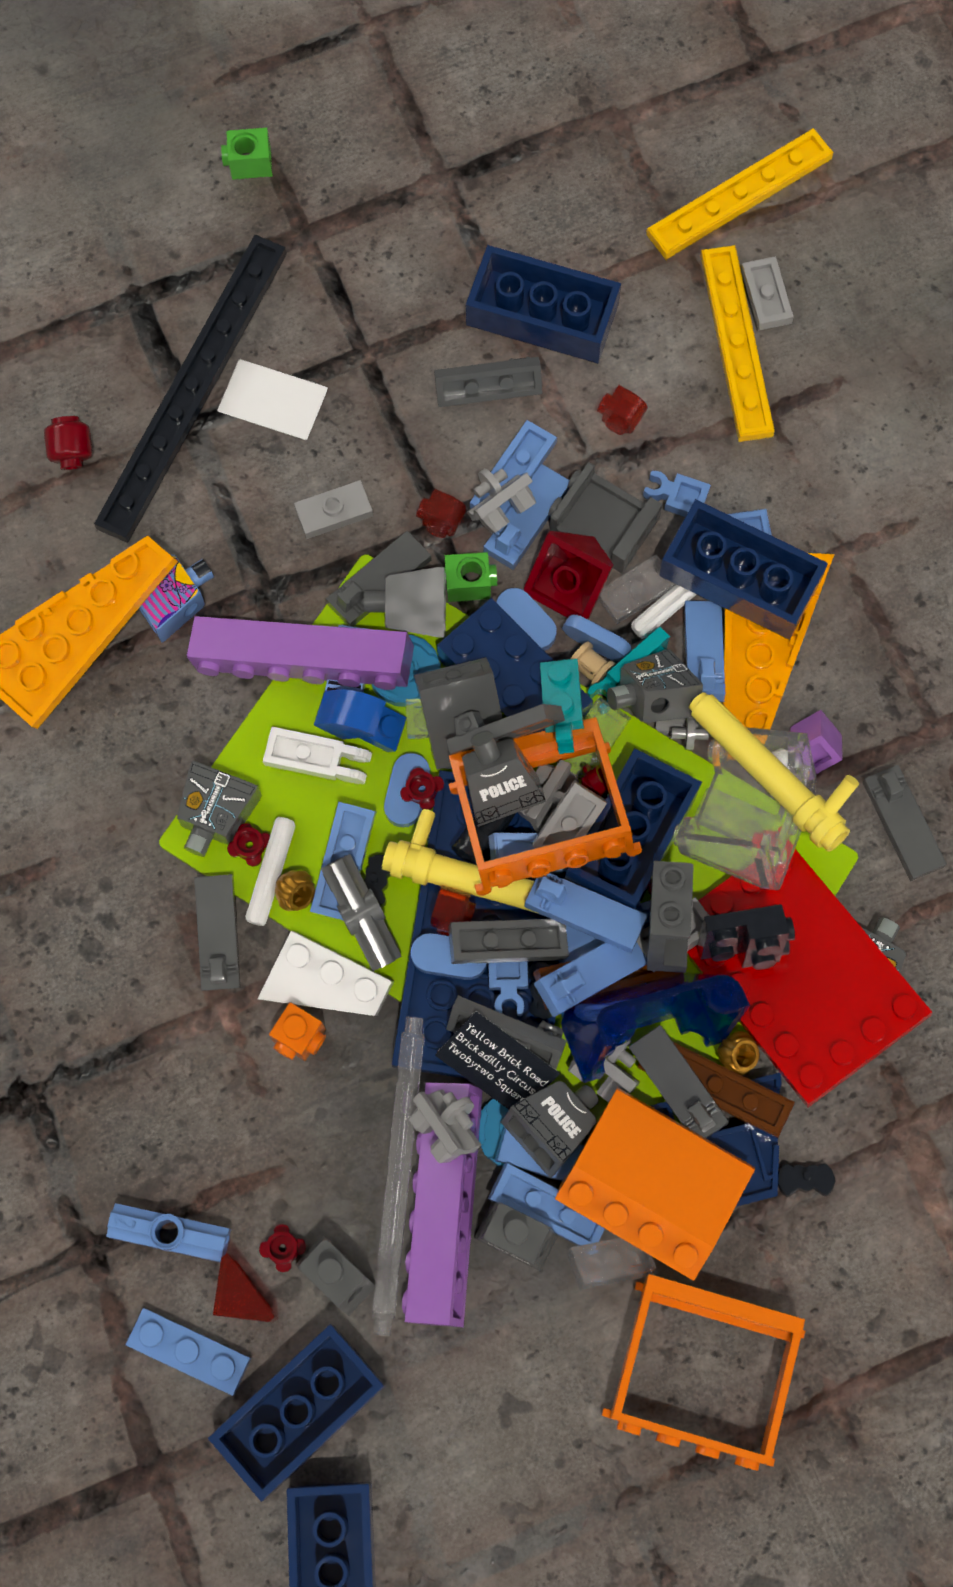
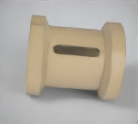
(591, 663)

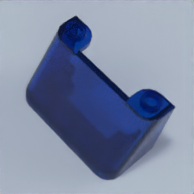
(695, 1000)

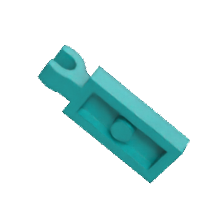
(652, 644)
(562, 688)

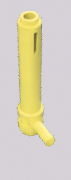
(808, 811)
(427, 867)

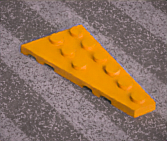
(68, 632)
(761, 663)

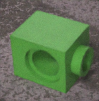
(248, 141)
(461, 564)

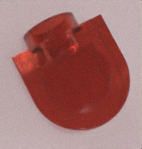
(622, 410)
(441, 514)
(450, 907)

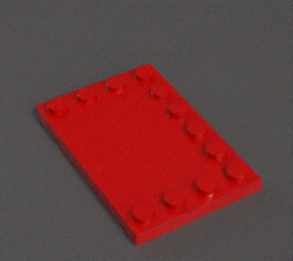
(829, 999)

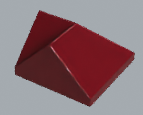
(569, 574)

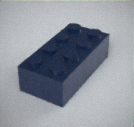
(542, 304)
(742, 569)
(511, 655)
(654, 802)
(296, 1412)
(331, 1535)

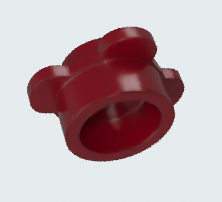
(419, 778)
(594, 780)
(242, 837)
(271, 1250)

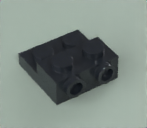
(754, 934)

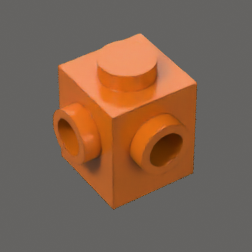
(297, 1033)

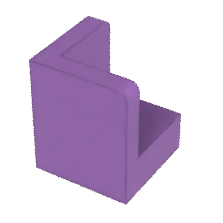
(823, 739)

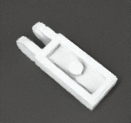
(313, 755)

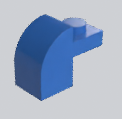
(362, 716)

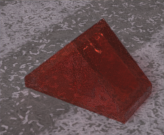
(238, 1296)

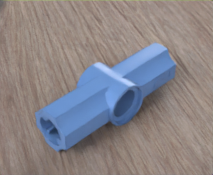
(144, 1228)

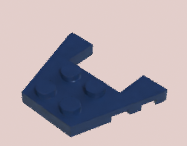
(751, 1146)

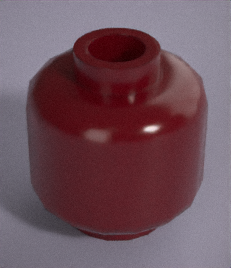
(68, 442)

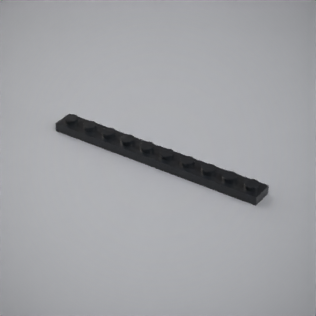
(190, 389)

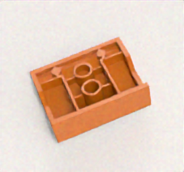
(655, 1183)

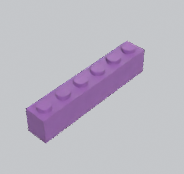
(301, 652)
(441, 1226)

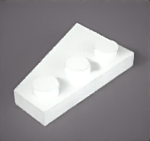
(323, 979)

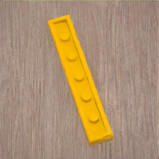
(739, 193)
(737, 343)

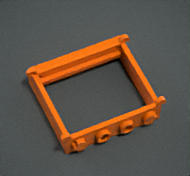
(541, 750)
(723, 1310)

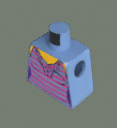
(176, 598)

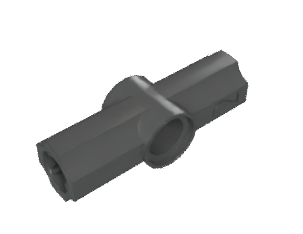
(361, 912)

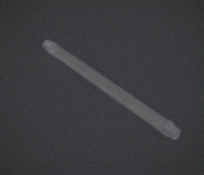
(398, 1177)

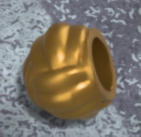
(294, 890)
(739, 1052)

